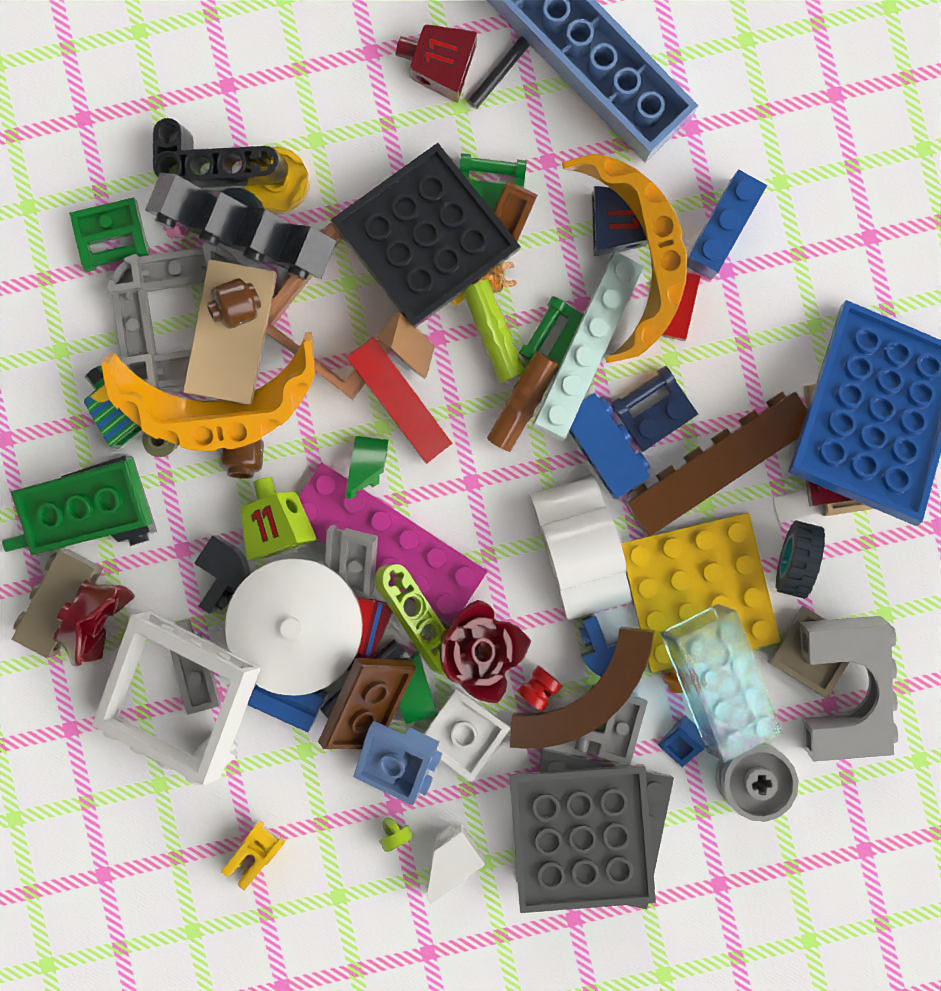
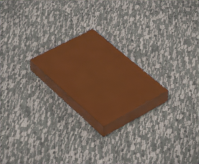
(368, 695)

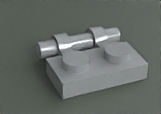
(619, 733)

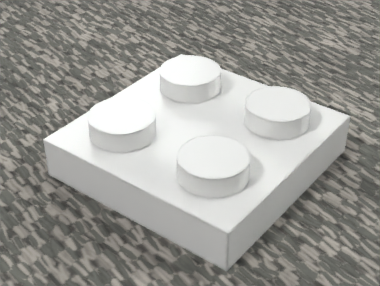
(466, 734)

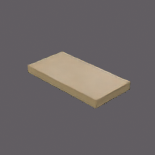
(227, 360)

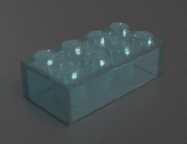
(721, 682)

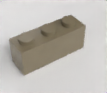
(60, 585)

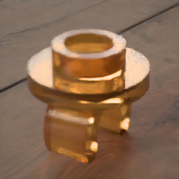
(497, 279)

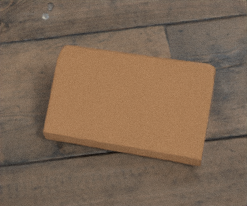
(407, 344)

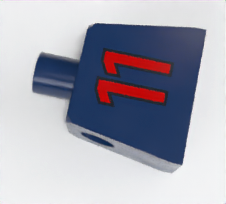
(614, 223)

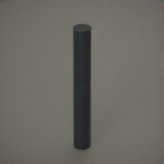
(498, 72)

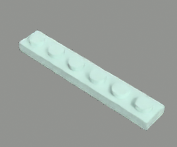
(588, 346)

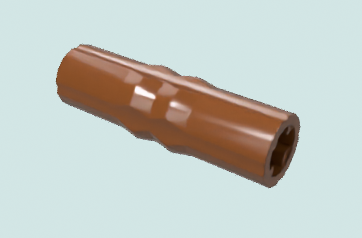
(523, 400)

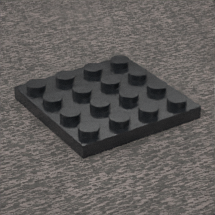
(425, 235)

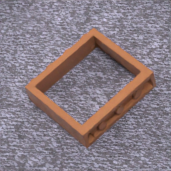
(287, 291)

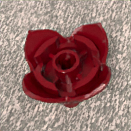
(83, 621)
(499, 646)

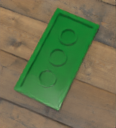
(81, 507)

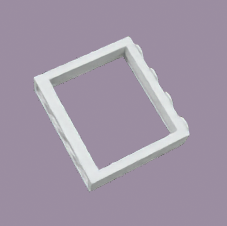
(238, 670)

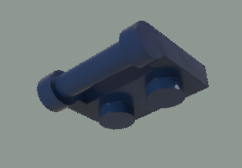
(661, 417)

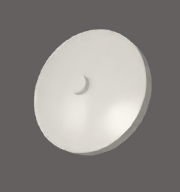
(295, 625)

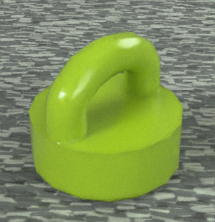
(395, 835)

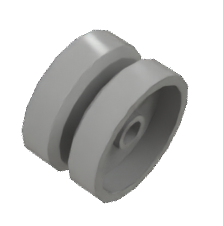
(767, 797)

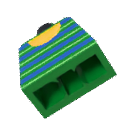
(111, 422)

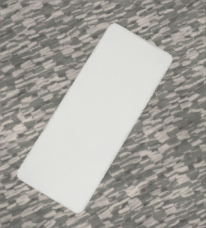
(794, 506)

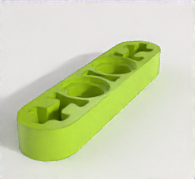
(423, 614)

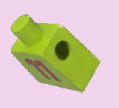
(274, 522)

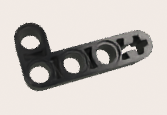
(220, 159)

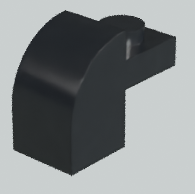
(228, 567)

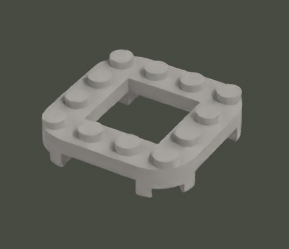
(132, 308)

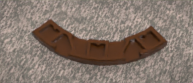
(593, 707)

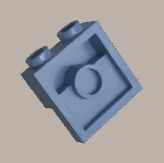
(398, 762)

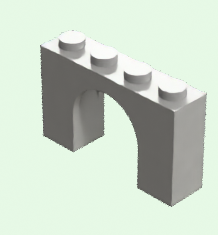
(870, 726)

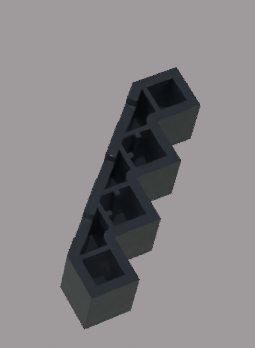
(247, 229)

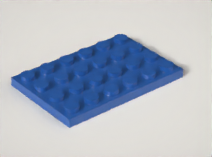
(875, 415)

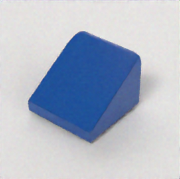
(682, 741)

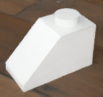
(453, 861)

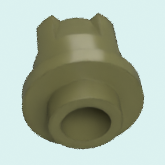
(152, 446)

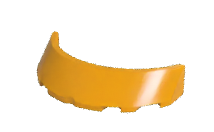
(664, 242)
(210, 423)

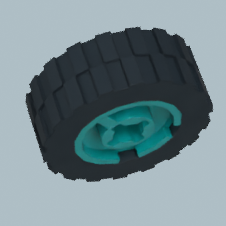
(800, 559)

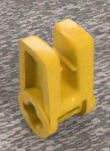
(259, 844)

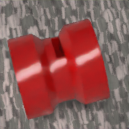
(539, 688)

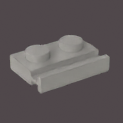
(353, 558)

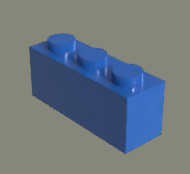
(725, 224)
(608, 447)

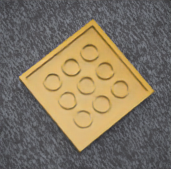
(694, 570)

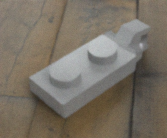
(195, 681)

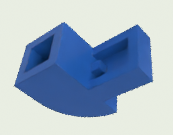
(601, 653)

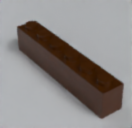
(719, 464)

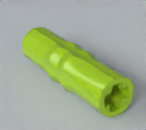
(493, 331)

